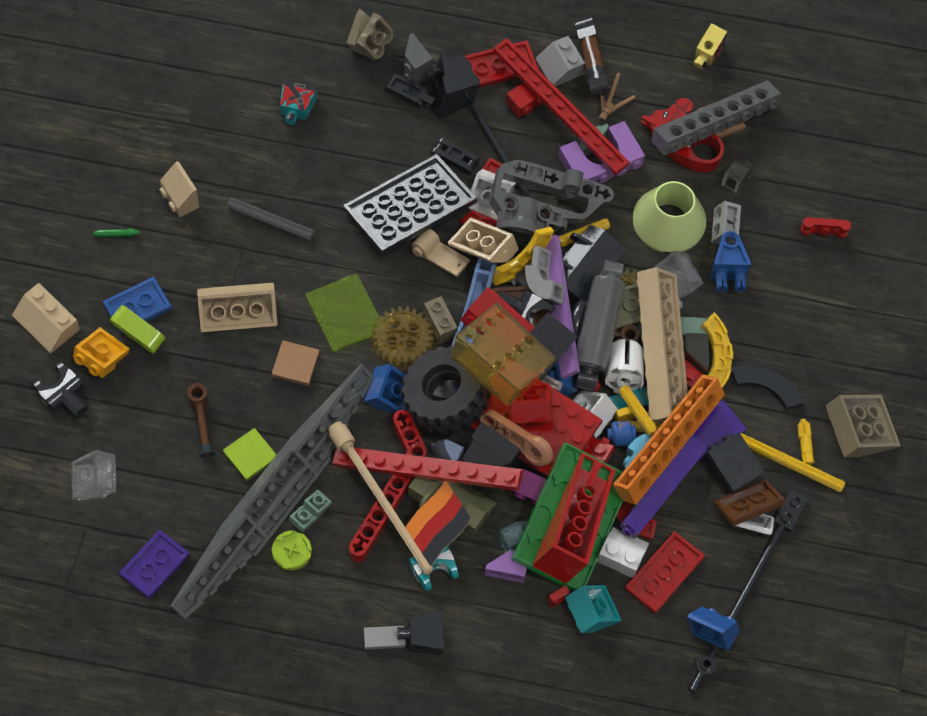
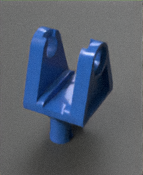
(730, 263)

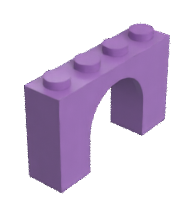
(622, 140)

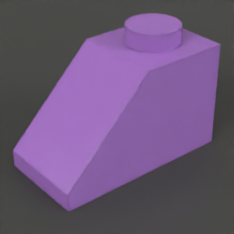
(506, 569)

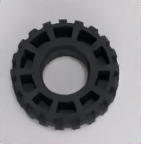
(445, 415)

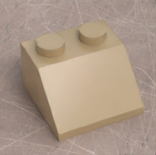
(179, 191)

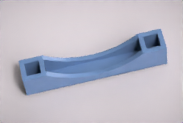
(481, 280)

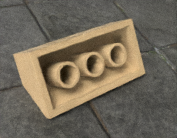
(237, 307)

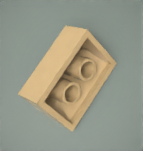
(484, 241)
(45, 318)

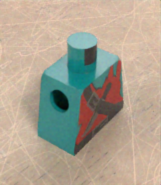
(296, 101)

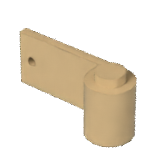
(429, 247)

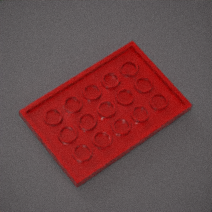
(569, 424)

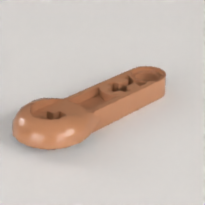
(527, 442)

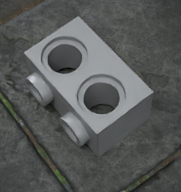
(725, 219)

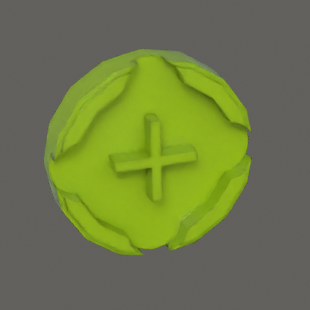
(291, 550)

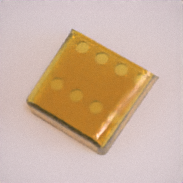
(504, 358)

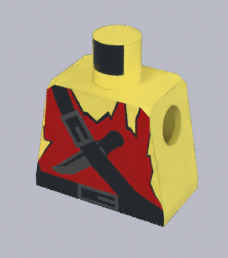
(710, 46)

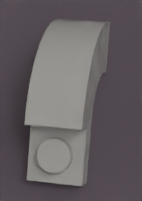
(539, 279)

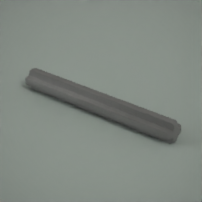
(270, 218)

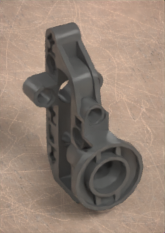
(524, 213)

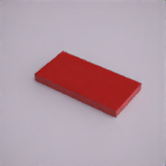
(492, 69)
(664, 572)

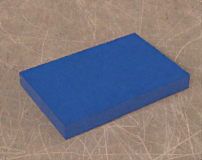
(143, 299)

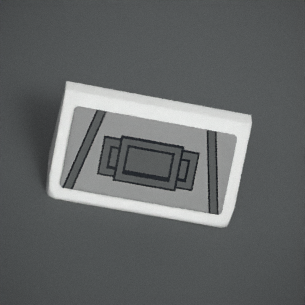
(761, 523)

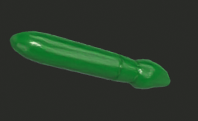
(116, 233)

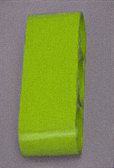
(137, 329)

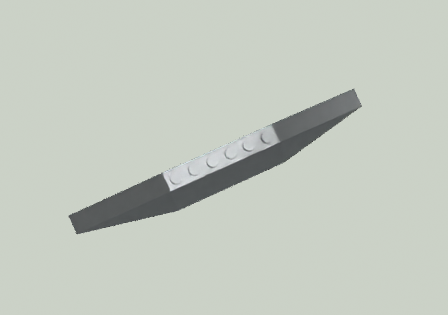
(272, 495)

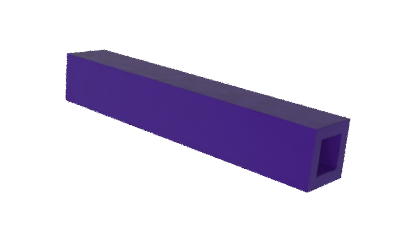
(663, 487)

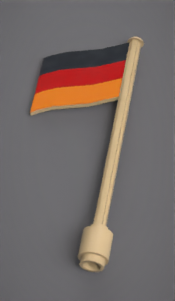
(432, 525)

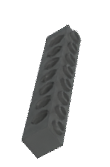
(715, 117)

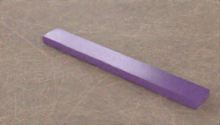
(569, 361)

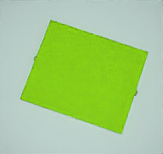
(343, 311)

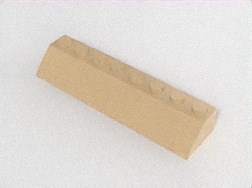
(662, 341)

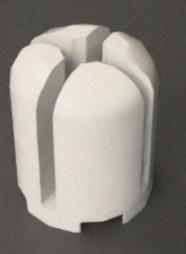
(633, 369)

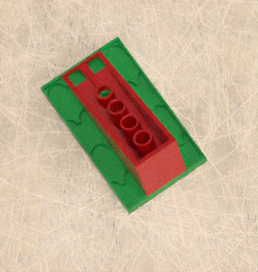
(570, 519)

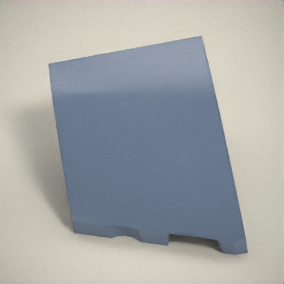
(447, 450)

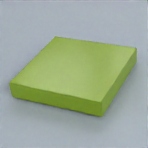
(250, 454)

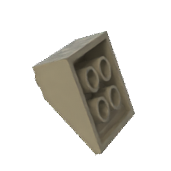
(862, 425)

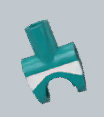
(443, 562)

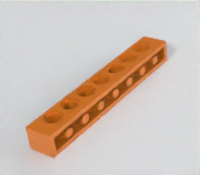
(669, 439)

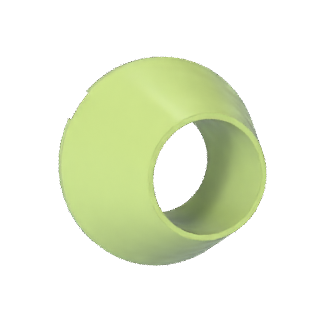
(665, 231)

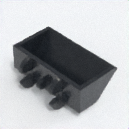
(586, 259)

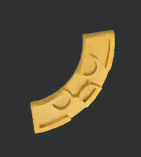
(507, 271)
(721, 348)

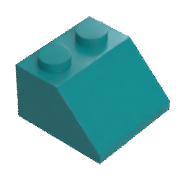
(592, 608)

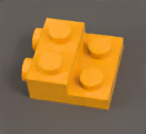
(100, 352)

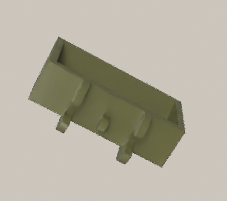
(474, 502)

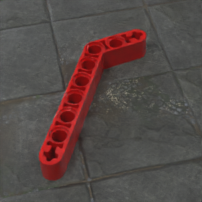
(389, 491)

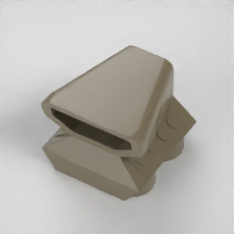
(369, 35)

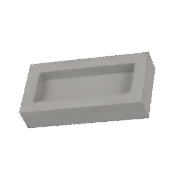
(382, 638)

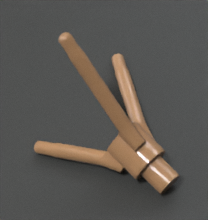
(608, 107)

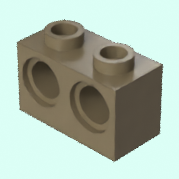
(441, 320)

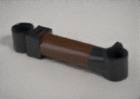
(592, 56)

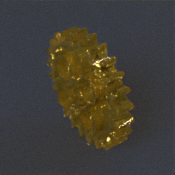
(405, 320)

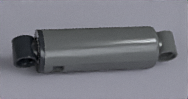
(599, 324)

